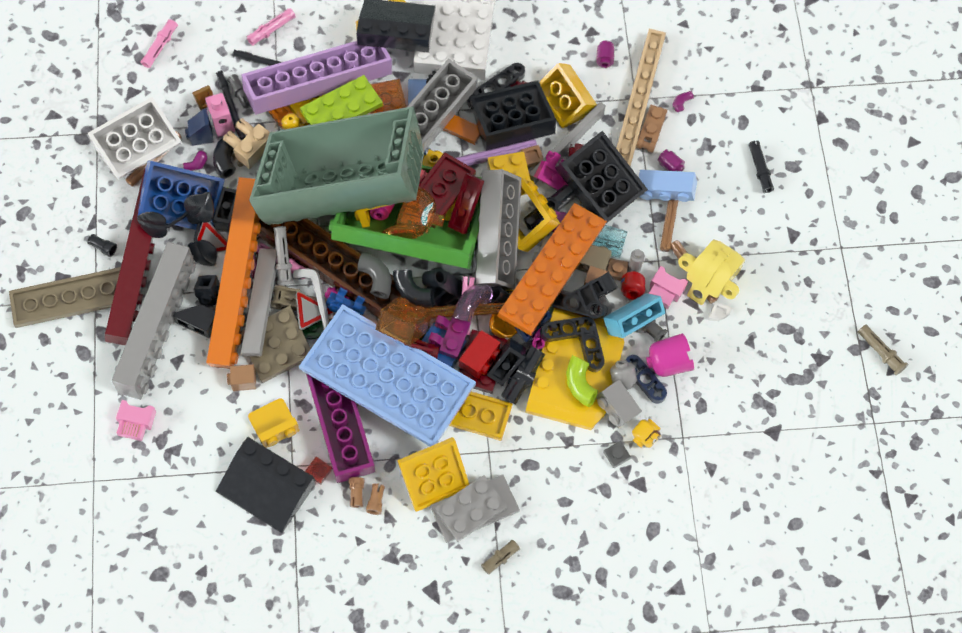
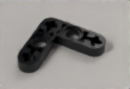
(583, 334)

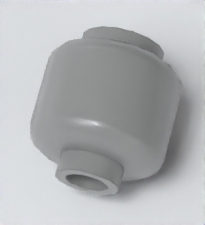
(624, 372)

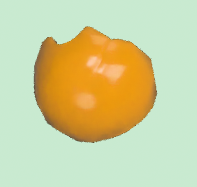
(501, 328)

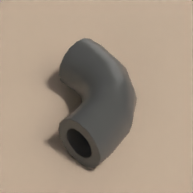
(378, 272)

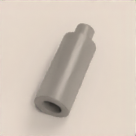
(636, 260)

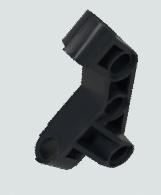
(448, 288)
(589, 297)

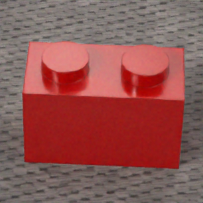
(480, 354)

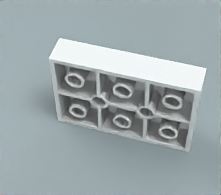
(458, 33)

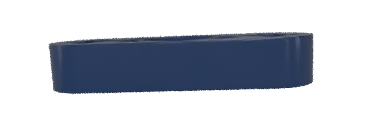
(644, 387)

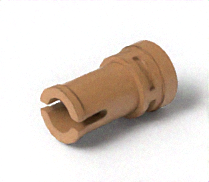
(356, 487)
(374, 505)

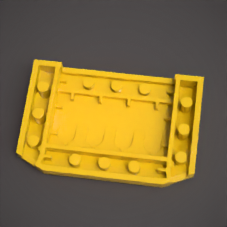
(550, 393)

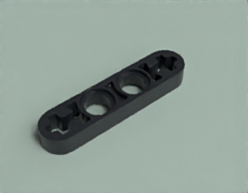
(506, 73)

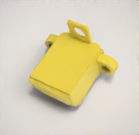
(713, 271)

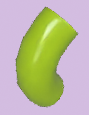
(577, 382)

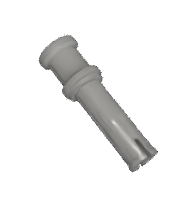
(283, 265)

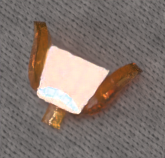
(416, 217)

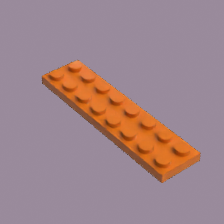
(552, 269)

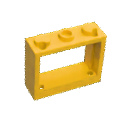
(550, 221)

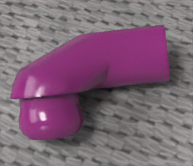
(681, 99)
(198, 162)

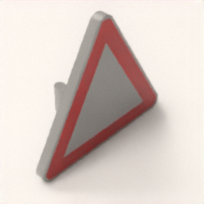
(211, 234)
(308, 310)

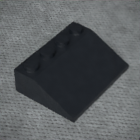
(396, 25)
(513, 115)
(601, 178)
(265, 484)

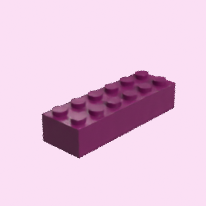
(342, 432)

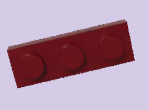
(466, 203)

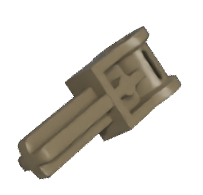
(287, 297)

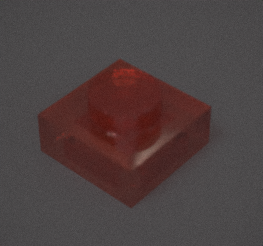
(319, 470)

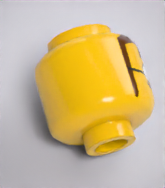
(646, 433)

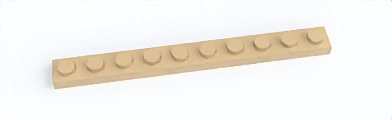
(640, 94)

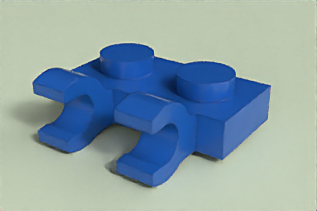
(335, 301)

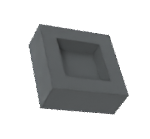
(617, 454)

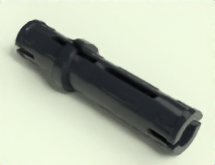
(763, 172)

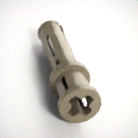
(888, 356)

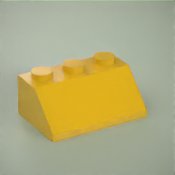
(567, 95)

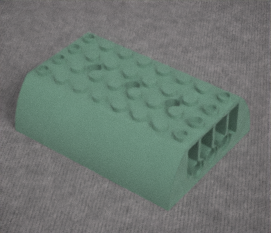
(339, 167)

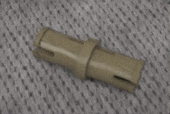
(500, 557)

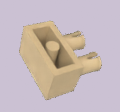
(252, 146)

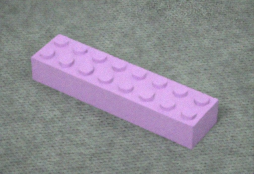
(313, 75)

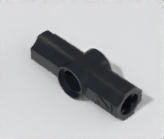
(557, 200)
(523, 375)

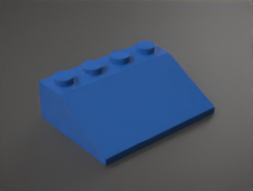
(168, 187)

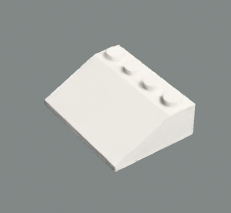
(134, 138)

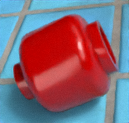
(632, 285)

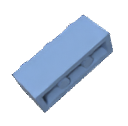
(668, 185)

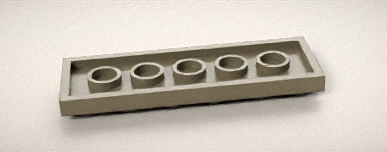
(63, 298)

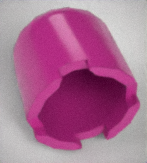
(670, 356)

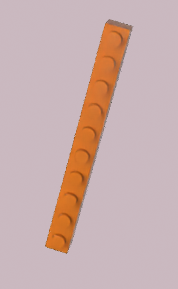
(235, 279)

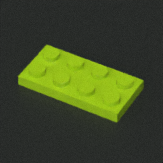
(347, 101)

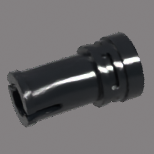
(106, 247)

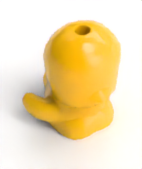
(291, 121)

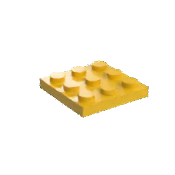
(433, 473)

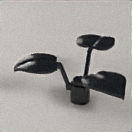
(198, 209)

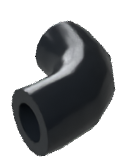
(222, 159)
(409, 290)

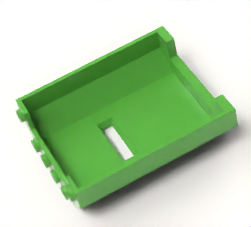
(439, 245)

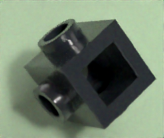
(207, 289)

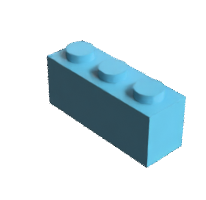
(634, 315)

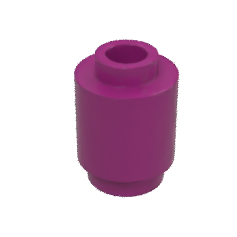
(605, 54)
(671, 161)

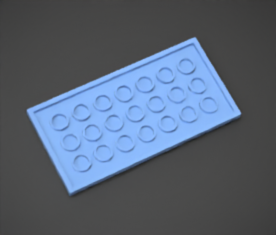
(387, 376)

